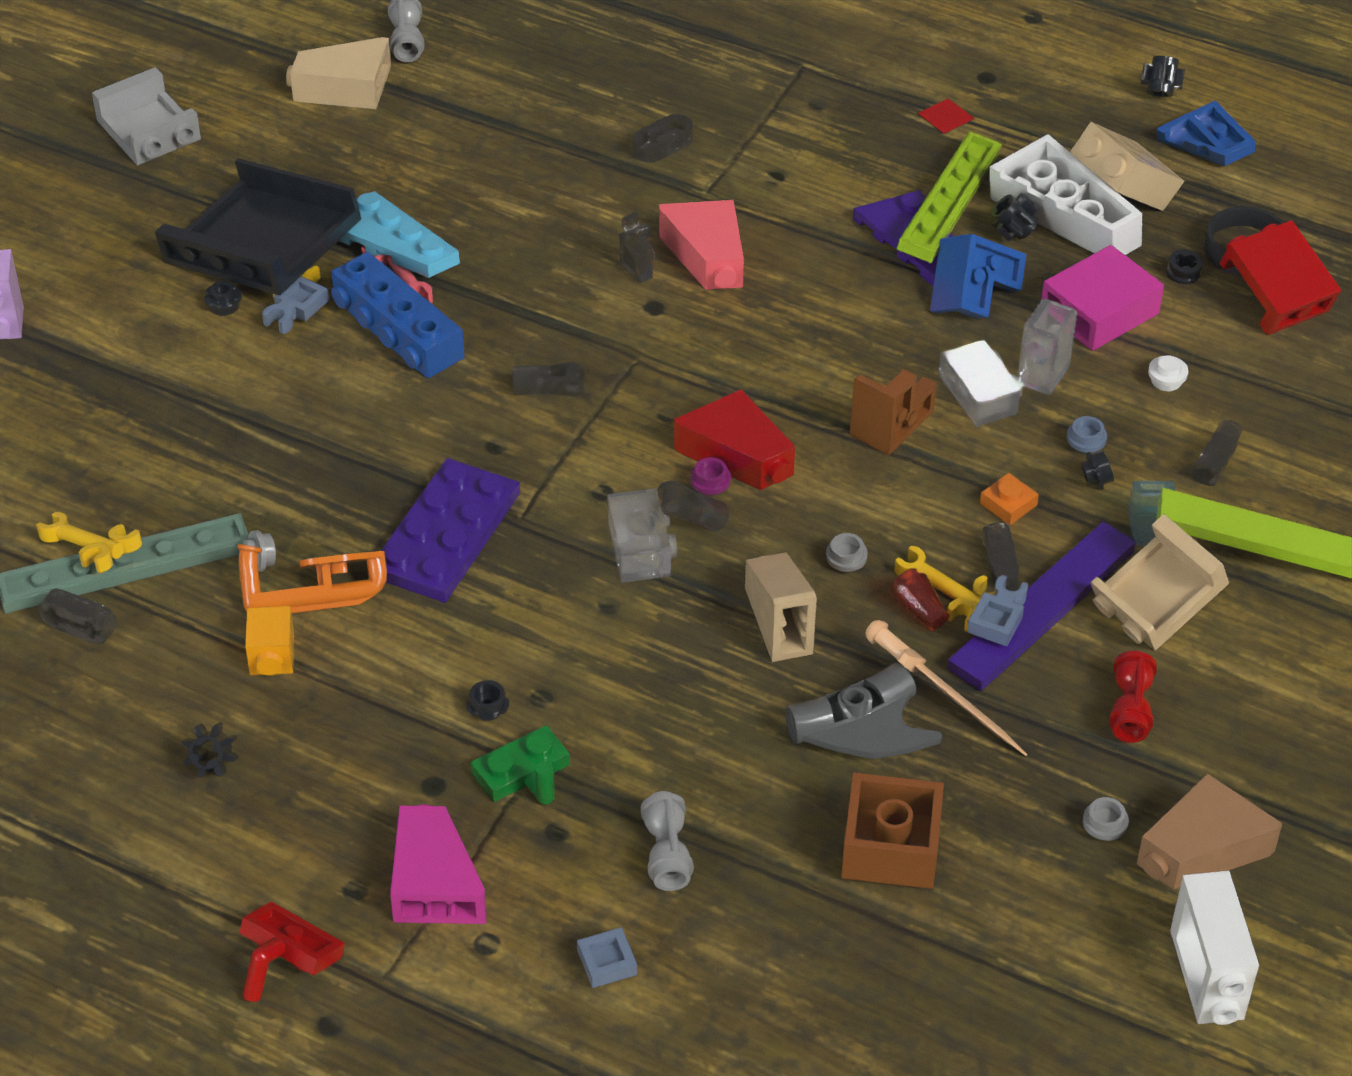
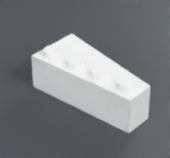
(1068, 197)

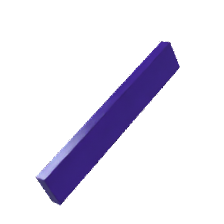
(1045, 604)

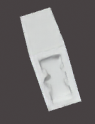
(1214, 947)

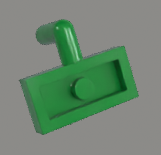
(523, 763)

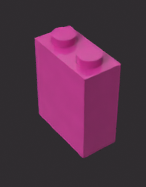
(1108, 295)

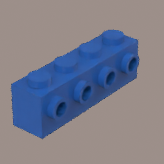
(397, 315)

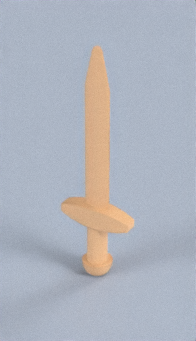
(914, 662)

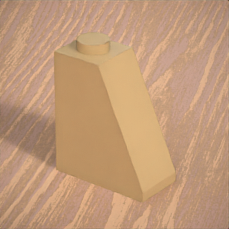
(341, 74)
(782, 605)

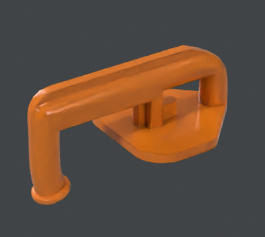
(317, 597)

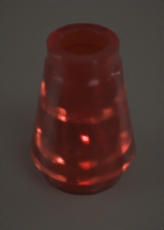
(918, 597)

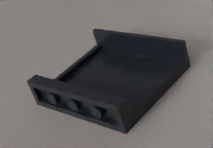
(263, 228)

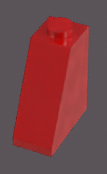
(740, 437)

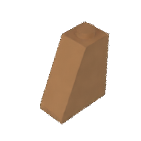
(1206, 834)

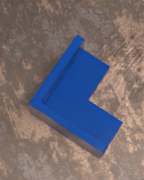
(969, 270)

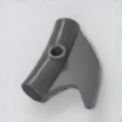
(862, 718)

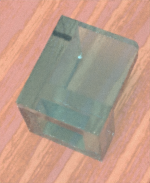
(1143, 508)

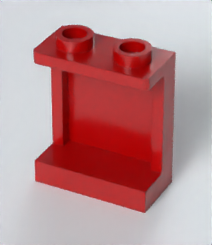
(1282, 275)

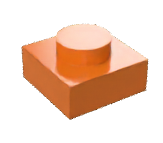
(1009, 499)

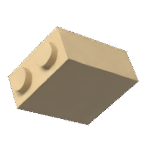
(1126, 166)

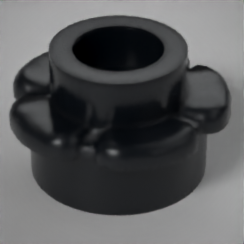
(223, 298)
(1097, 469)
(487, 700)

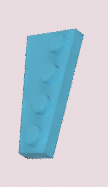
(394, 233)

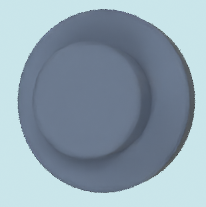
(1087, 434)

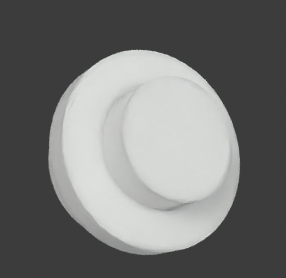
(1167, 372)

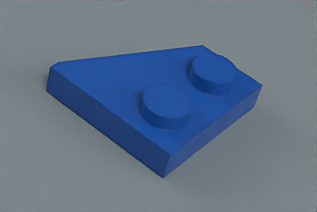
(1208, 134)

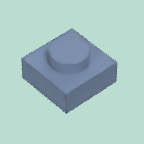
(607, 957)

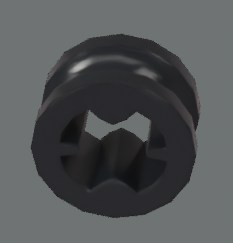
(1184, 266)

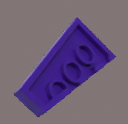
(889, 221)

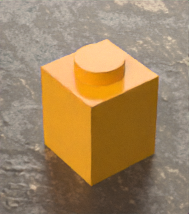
(270, 640)

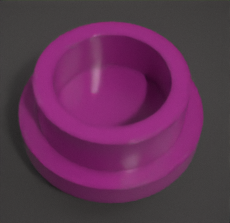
(710, 476)

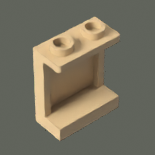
(1161, 585)

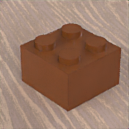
(892, 830)

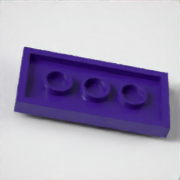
(447, 529)

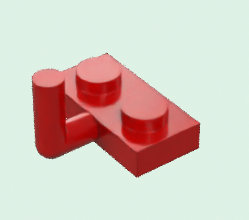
(285, 936)

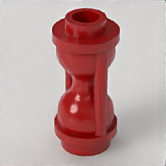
(1131, 713)

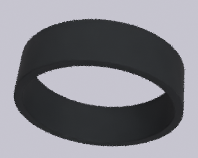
(1231, 217)

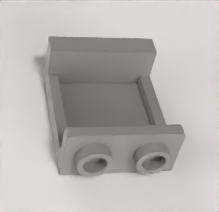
(144, 117)

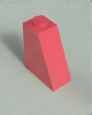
(705, 241)

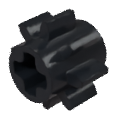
(1162, 76)
(1014, 217)
(199, 755)

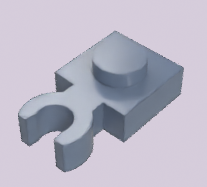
(298, 301)
(998, 614)

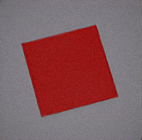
(946, 115)

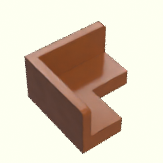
(891, 413)

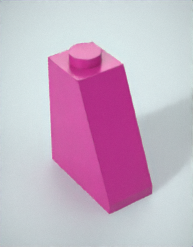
(433, 871)

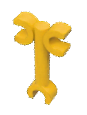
(95, 547)
(963, 601)

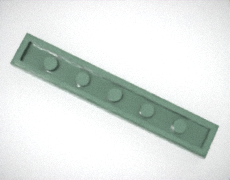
(156, 556)

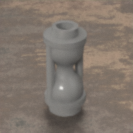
(406, 38)
(669, 858)

